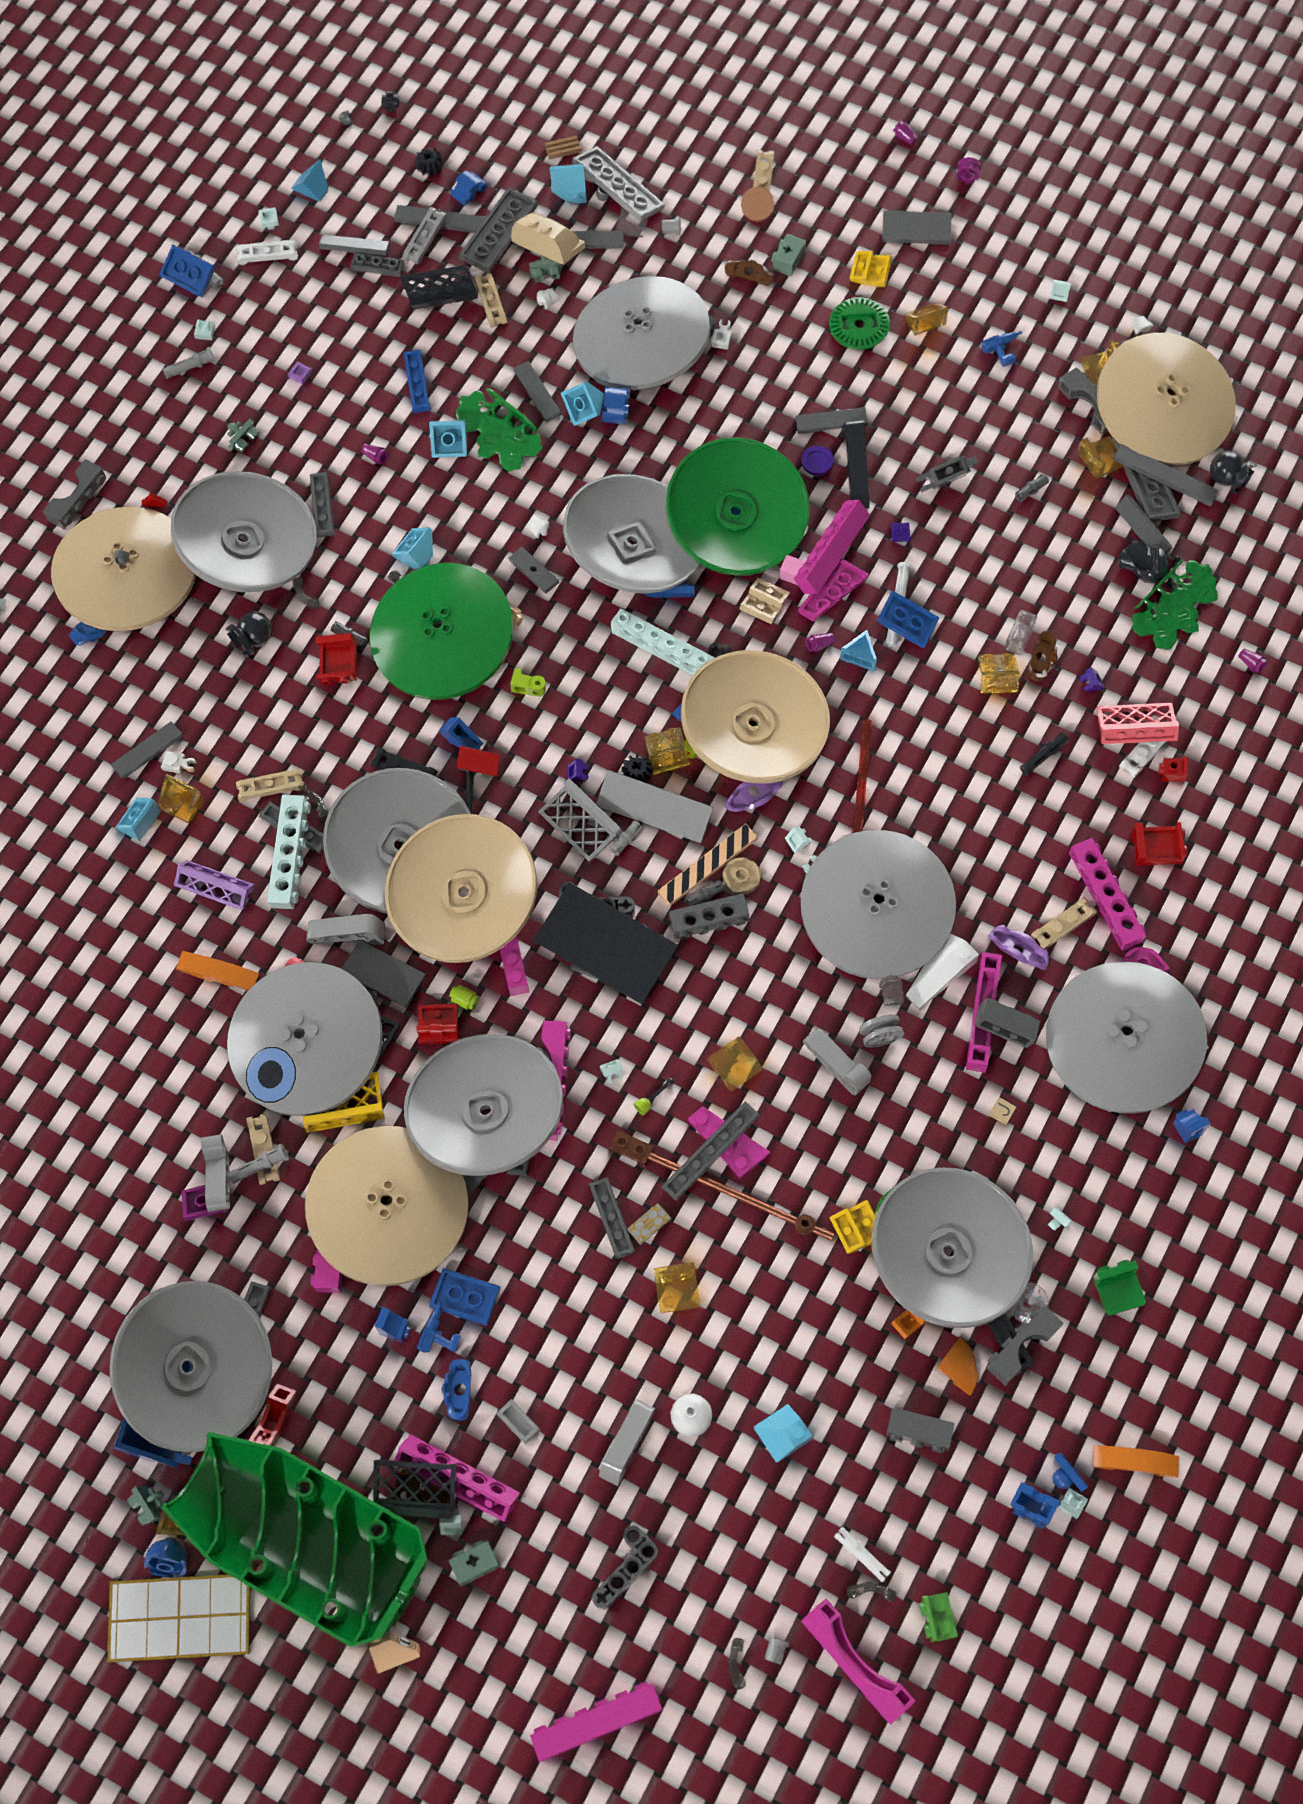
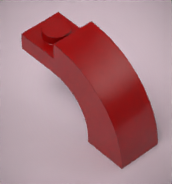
(275, 1416)

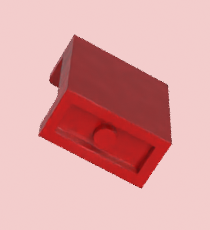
(337, 659)
(1159, 845)

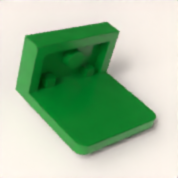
(1119, 1287)

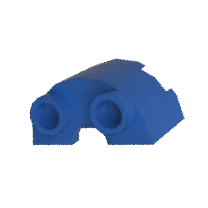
(467, 185)
(1034, 1505)

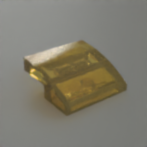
(734, 1063)

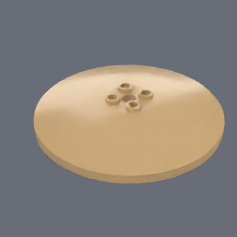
(1148, 418)
(120, 595)
(761, 689)
(443, 861)
(375, 1240)

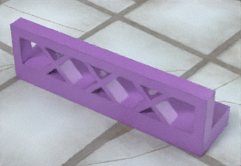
(216, 878)

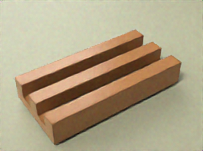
(561, 145)

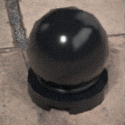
(1231, 470)
(251, 631)

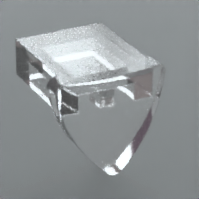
(891, 990)

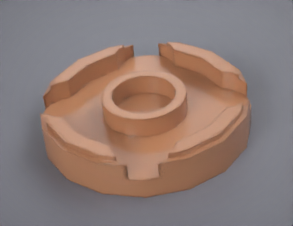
(757, 204)

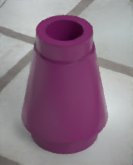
(905, 133)
(375, 453)
(819, 641)
(1253, 660)

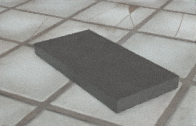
(916, 227)
(384, 973)

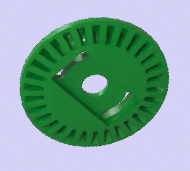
(852, 311)

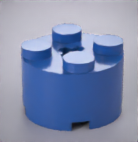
(615, 405)

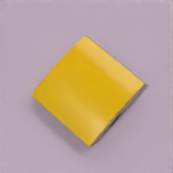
(870, 269)
(854, 1226)

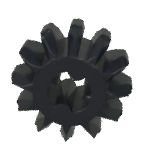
(428, 161)
(637, 768)

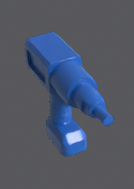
(998, 343)
(431, 1334)

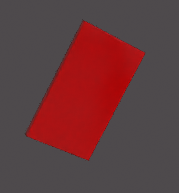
(478, 761)

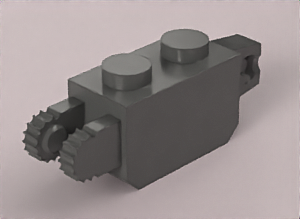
(947, 472)

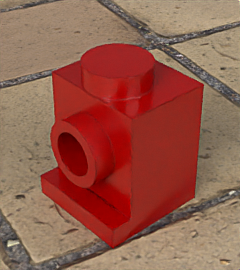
(1170, 774)

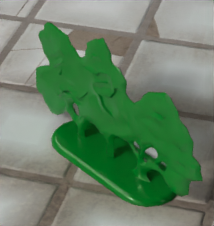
(497, 433)
(1176, 608)

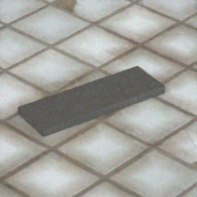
(496, 230)
(1152, 496)

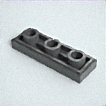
(377, 264)
(527, 564)

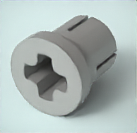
(671, 226)
(775, 1650)

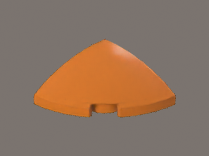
(960, 1366)

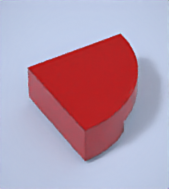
(154, 501)

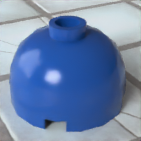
(166, 1557)

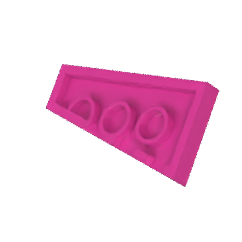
(838, 585)
(741, 1155)

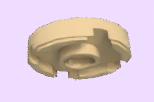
(741, 876)

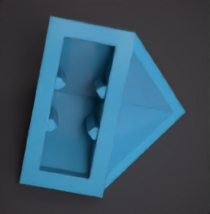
(312, 182)
(860, 652)

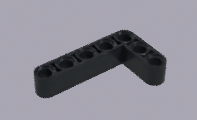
(854, 435)

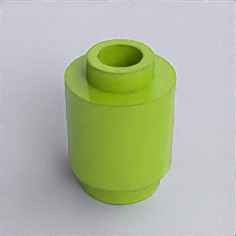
(464, 997)

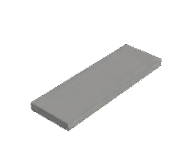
(619, 184)
(654, 806)

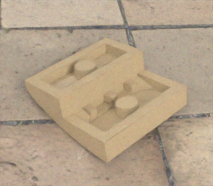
(764, 601)

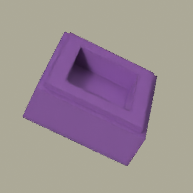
(300, 373)

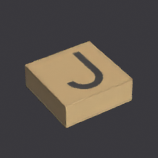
(1002, 1111)

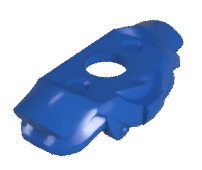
(83, 633)
(458, 1374)

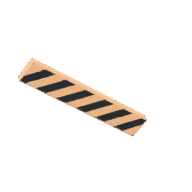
(707, 865)

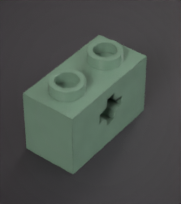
(788, 254)
(467, 1573)

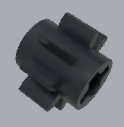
(390, 101)

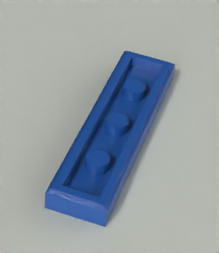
(416, 381)

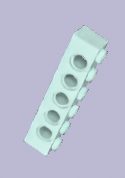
(658, 642)
(289, 806)

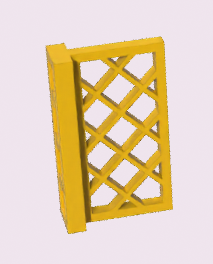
(348, 1115)

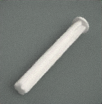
(901, 586)

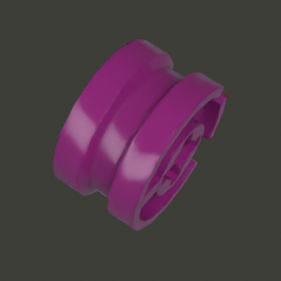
(968, 169)

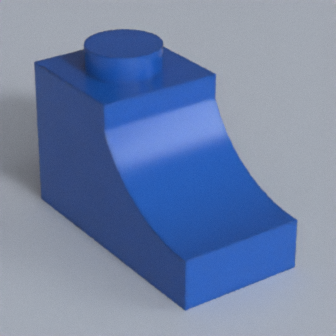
(460, 734)
(1190, 1125)
(392, 1326)

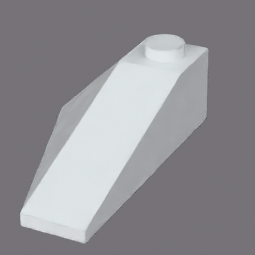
(942, 970)

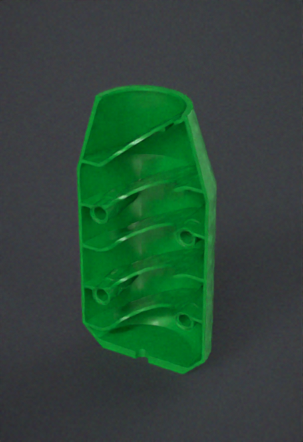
(314, 1546)

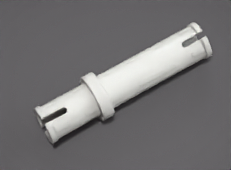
(862, 1554)

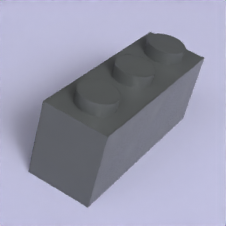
(1007, 1022)
(920, 1430)

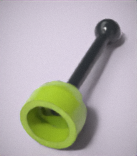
(643, 1105)

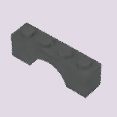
(1077, 385)
(62, 511)
(1006, 1363)

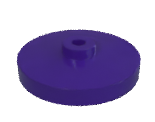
(817, 460)

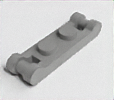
(424, 235)

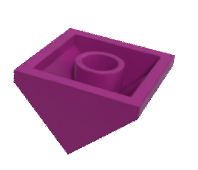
(195, 1204)

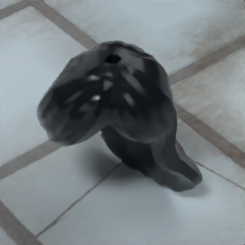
(1146, 562)

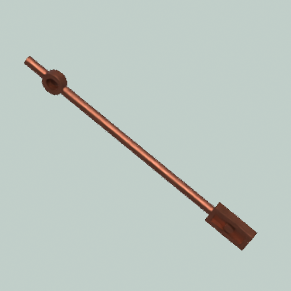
(642, 1152)

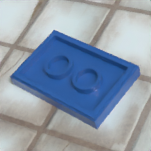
(187, 270)
(907, 619)
(465, 1296)

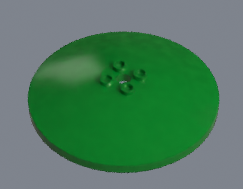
(743, 477)
(448, 658)

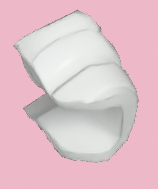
(547, 298)
(1142, 325)
(538, 526)

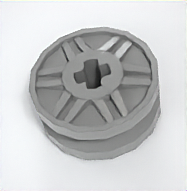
(881, 1030)

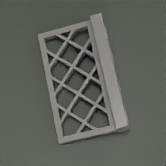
(592, 809)

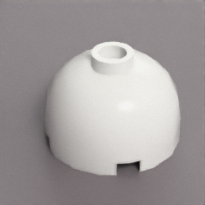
(691, 1415)

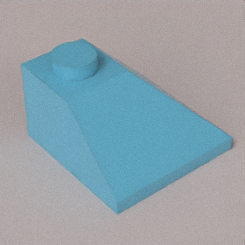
(569, 183)
(415, 548)
(783, 1433)

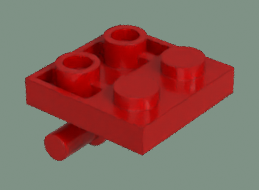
(437, 1023)

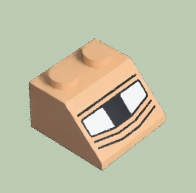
(393, 1651)

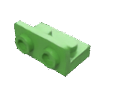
(938, 1616)

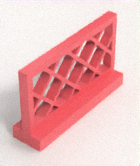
(1137, 731)

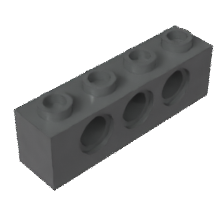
(715, 908)

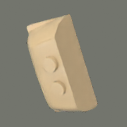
(546, 238)

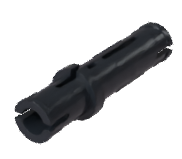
(1050, 748)

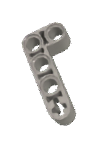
(346, 929)
(851, 1076)
(216, 1173)
(625, 1442)

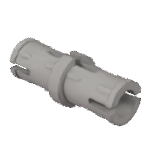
(625, 838)

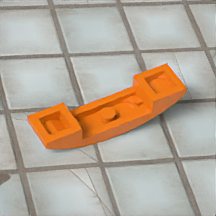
(1136, 1460)

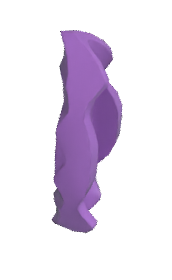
(742, 800)
(1032, 952)

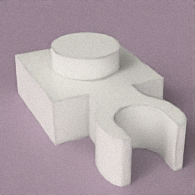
(721, 336)
(176, 762)

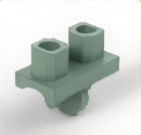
(544, 267)
(246, 430)
(149, 1502)

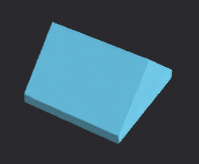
(583, 402)
(448, 438)
(139, 818)

